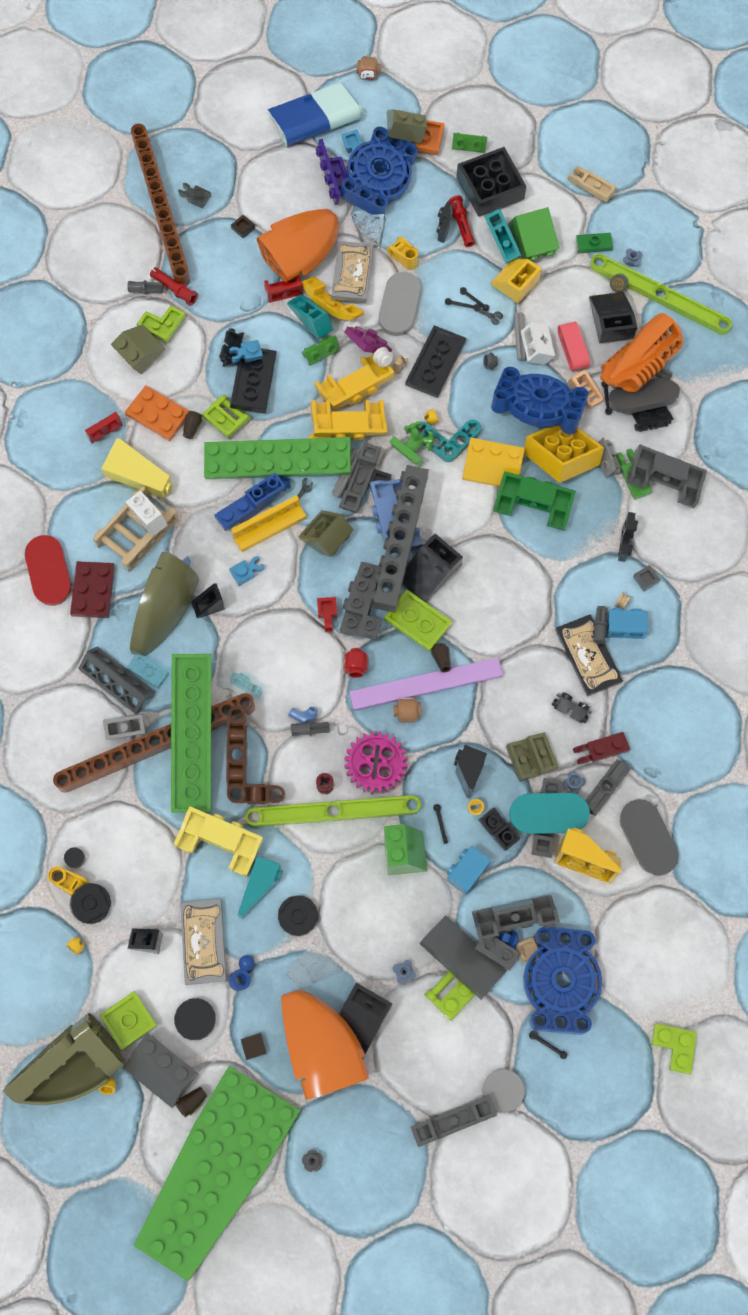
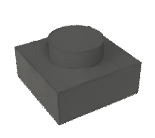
(646, 578)

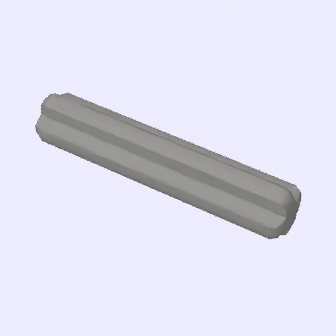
(519, 325)
(343, 480)

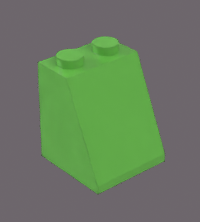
(534, 234)
(404, 850)

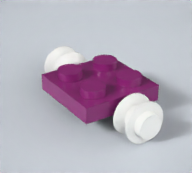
(369, 342)

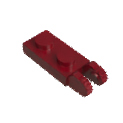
(603, 748)

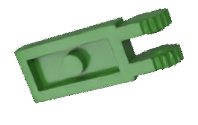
(636, 492)

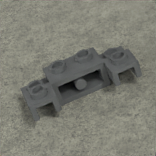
(667, 471)
(358, 605)
(515, 915)

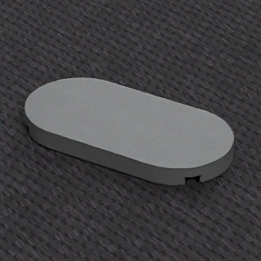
(399, 303)

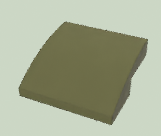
(532, 756)

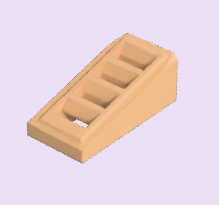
(573, 382)

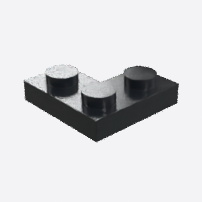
(628, 529)

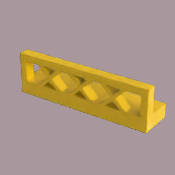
(268, 524)

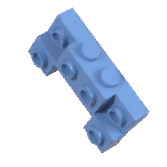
(384, 498)

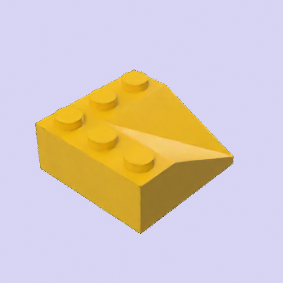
(562, 453)
(586, 857)

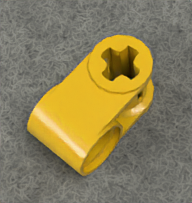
(404, 253)
(69, 881)

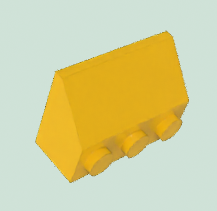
(489, 460)

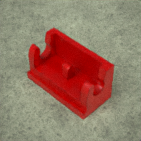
(283, 290)

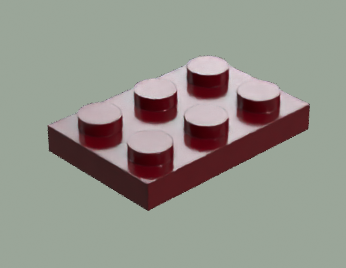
(92, 589)

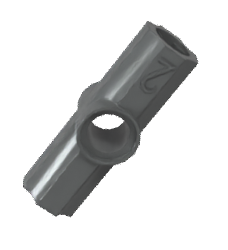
(612, 778)

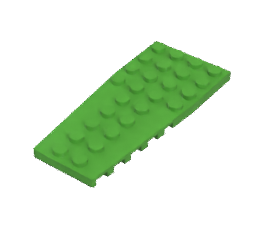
(215, 1171)

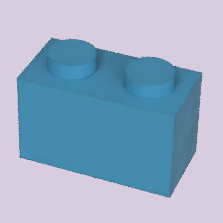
(627, 623)
(468, 870)

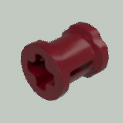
(326, 778)

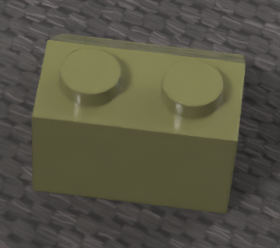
(406, 125)
(138, 347)
(326, 532)

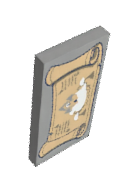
(352, 272)
(203, 942)

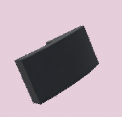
(444, 222)
(499, 829)

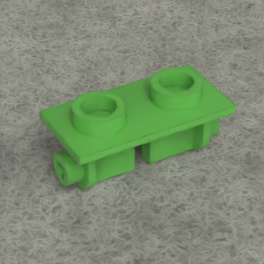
(469, 142)
(324, 349)

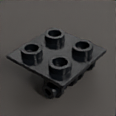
(654, 417)

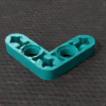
(451, 444)

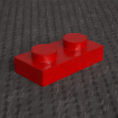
(104, 427)

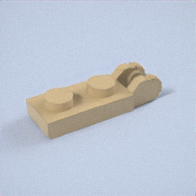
(592, 183)

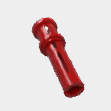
(459, 214)
(180, 289)

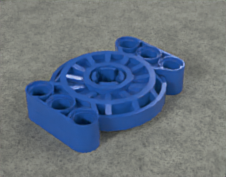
(381, 156)
(539, 400)
(553, 998)

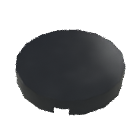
(90, 903)
(298, 915)
(195, 1019)

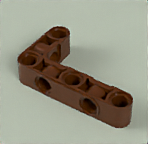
(237, 768)

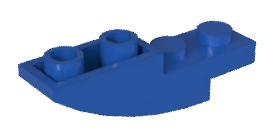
(251, 503)

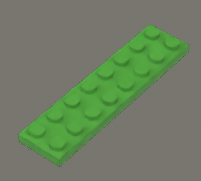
(279, 456)
(191, 732)

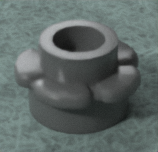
(490, 361)
(306, 1160)

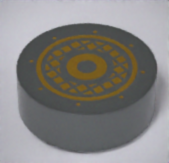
(619, 282)

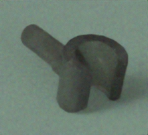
(499, 315)
(305, 488)

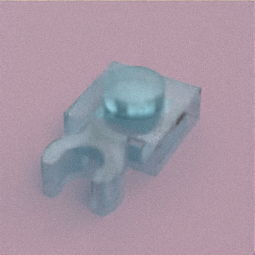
(242, 682)

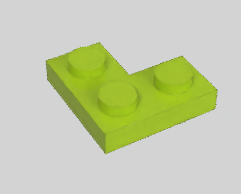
(163, 327)
(682, 1045)

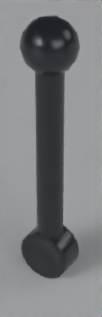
(463, 291)
(476, 307)
(608, 411)
(437, 808)
(533, 1035)

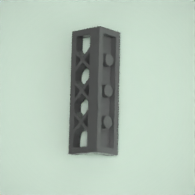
(116, 675)

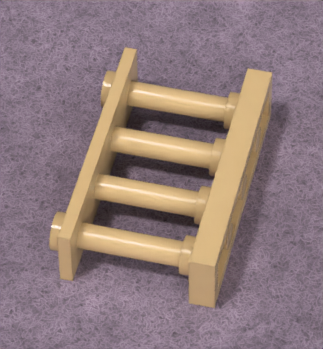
(142, 545)

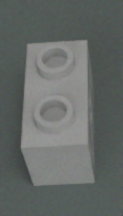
(124, 726)

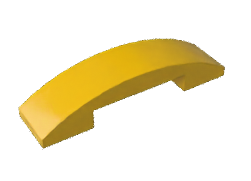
(317, 293)

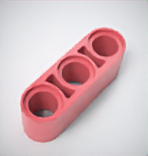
(573, 346)

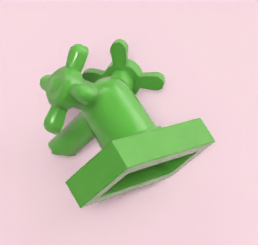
(411, 446)

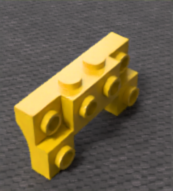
(355, 386)
(348, 423)

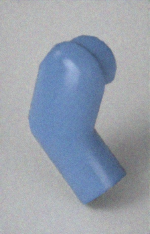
(303, 717)

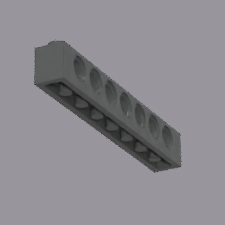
(389, 600)

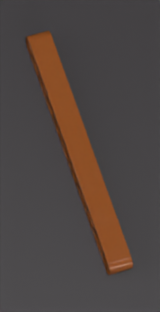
(160, 204)
(147, 749)

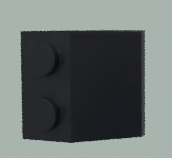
(469, 766)

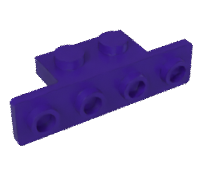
(334, 171)

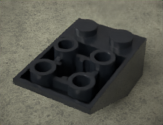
(613, 317)
(431, 567)
(365, 1014)

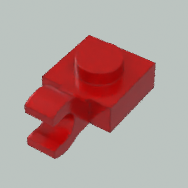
(327, 609)

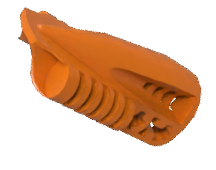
(644, 355)

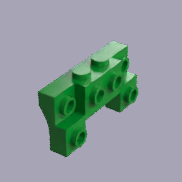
(536, 495)

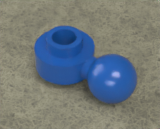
(246, 964)

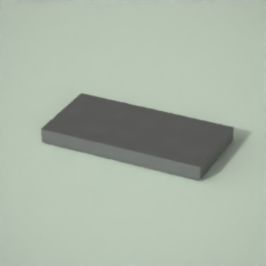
(458, 955)

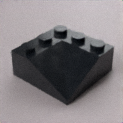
(491, 181)

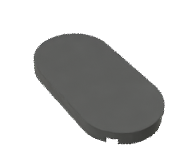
(652, 395)
(648, 837)

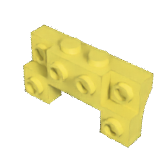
(221, 834)

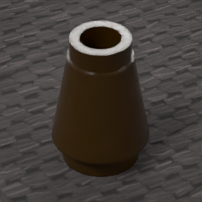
(192, 423)
(441, 655)
(190, 1102)

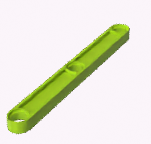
(671, 300)
(347, 811)

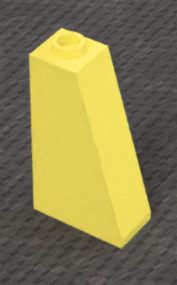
(134, 470)

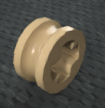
(622, 600)

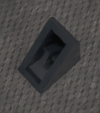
(208, 602)
(145, 940)

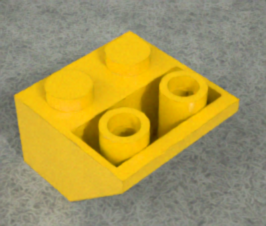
(517, 278)

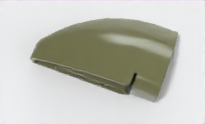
(162, 603)
(69, 1066)

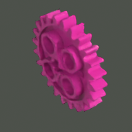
(393, 764)

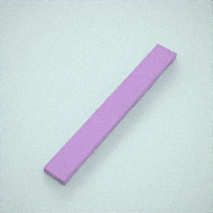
(425, 684)

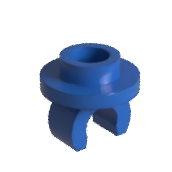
(509, 938)

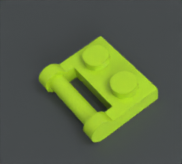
(222, 420)
(454, 1000)

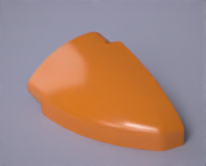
(299, 242)
(320, 1045)

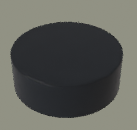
(74, 857)

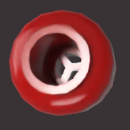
(356, 663)

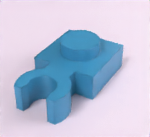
(351, 140)
(249, 351)
(243, 571)

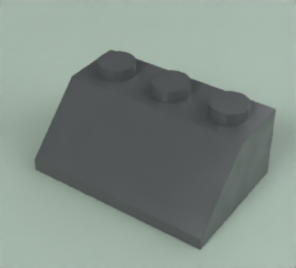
(160, 1070)

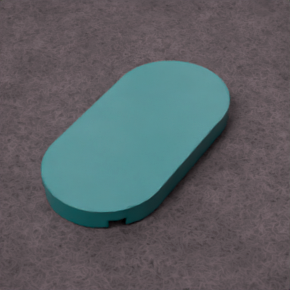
(549, 813)

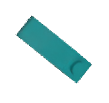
(503, 236)
(311, 315)
(261, 882)

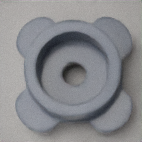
(632, 261)
(573, 776)
(410, 974)

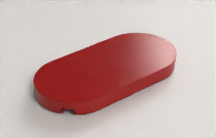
(47, 570)

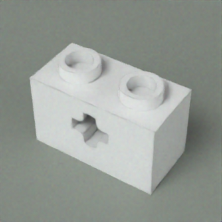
(537, 343)
(146, 513)

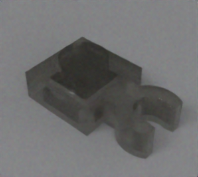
(196, 195)

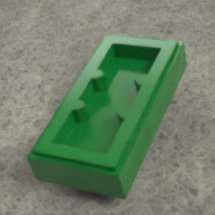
(594, 242)

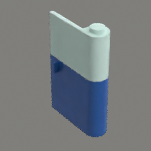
(315, 113)

